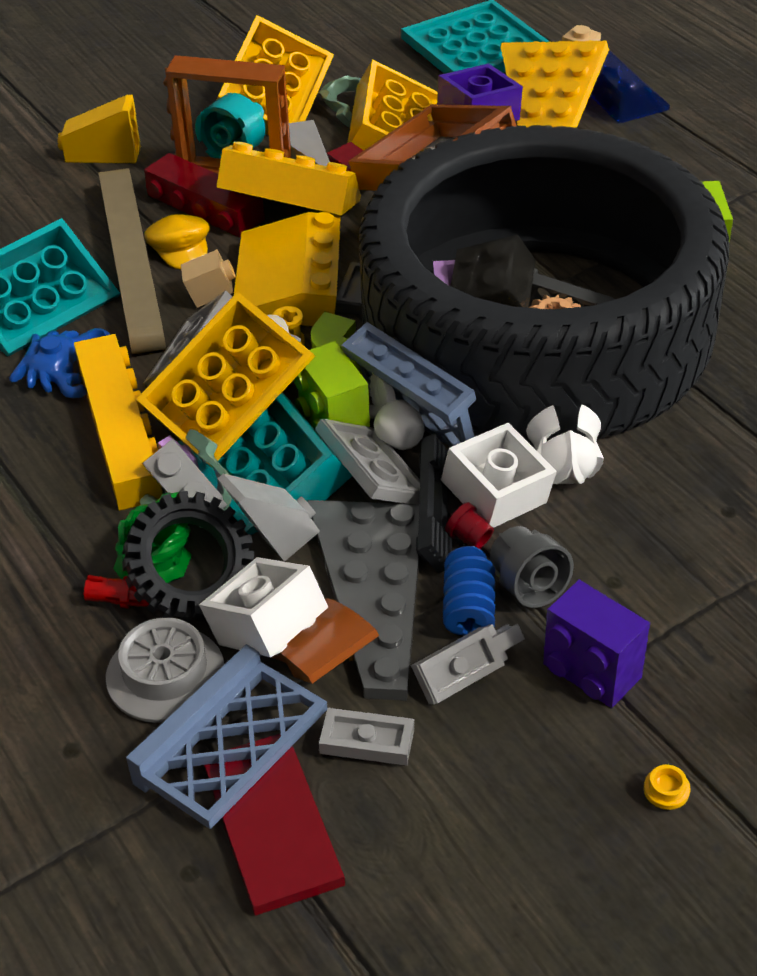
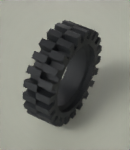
(170, 512)

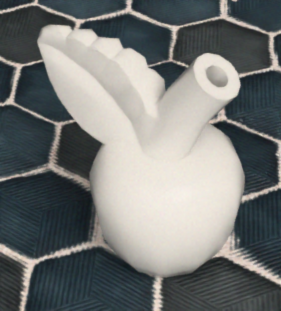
(394, 420)

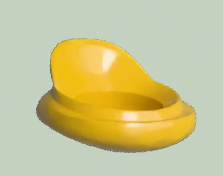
(178, 238)

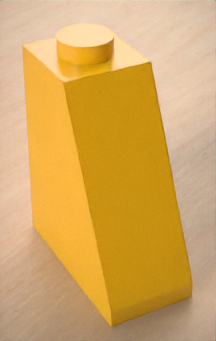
(102, 134)

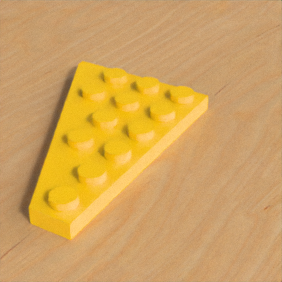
(554, 78)

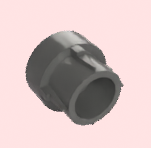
(531, 566)

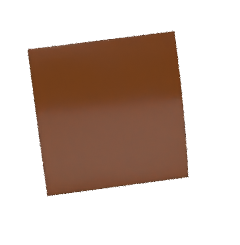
(326, 643)

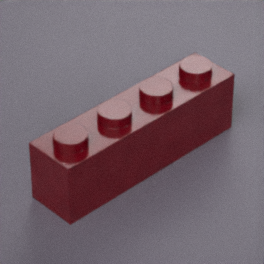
(196, 193)

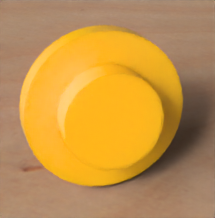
(667, 787)

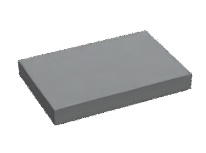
(371, 461)

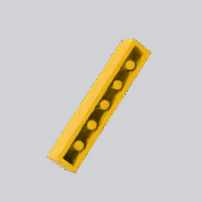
(118, 418)

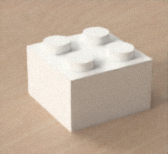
(498, 474)
(264, 606)

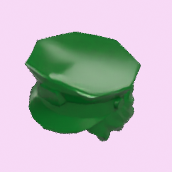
(168, 548)

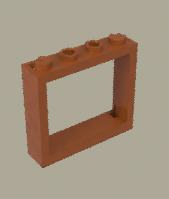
(225, 71)
(418, 132)

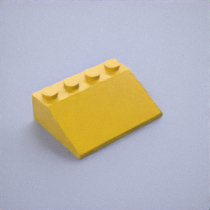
(303, 64)
(384, 103)
(288, 179)
(291, 265)
(226, 376)

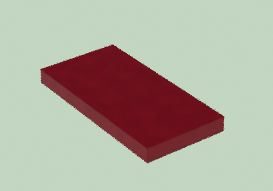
(278, 834)

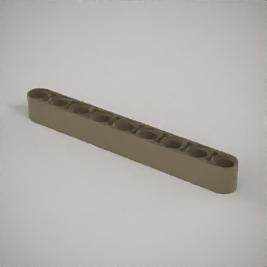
(132, 263)

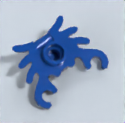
(52, 360)

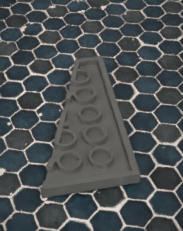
(375, 574)

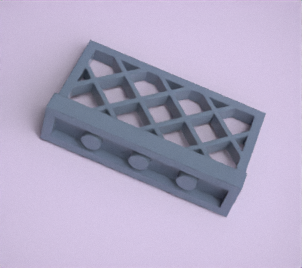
(433, 392)
(197, 720)

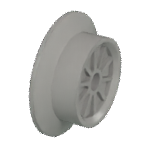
(160, 668)

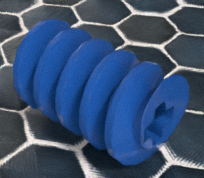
(468, 590)

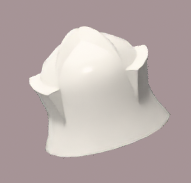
(568, 453)

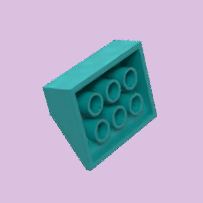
(47, 284)
(283, 453)

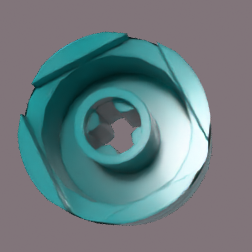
(230, 121)

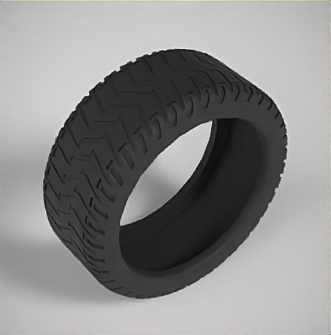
(560, 195)

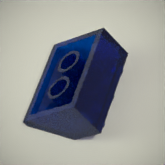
(625, 93)

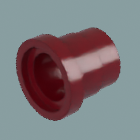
(469, 526)

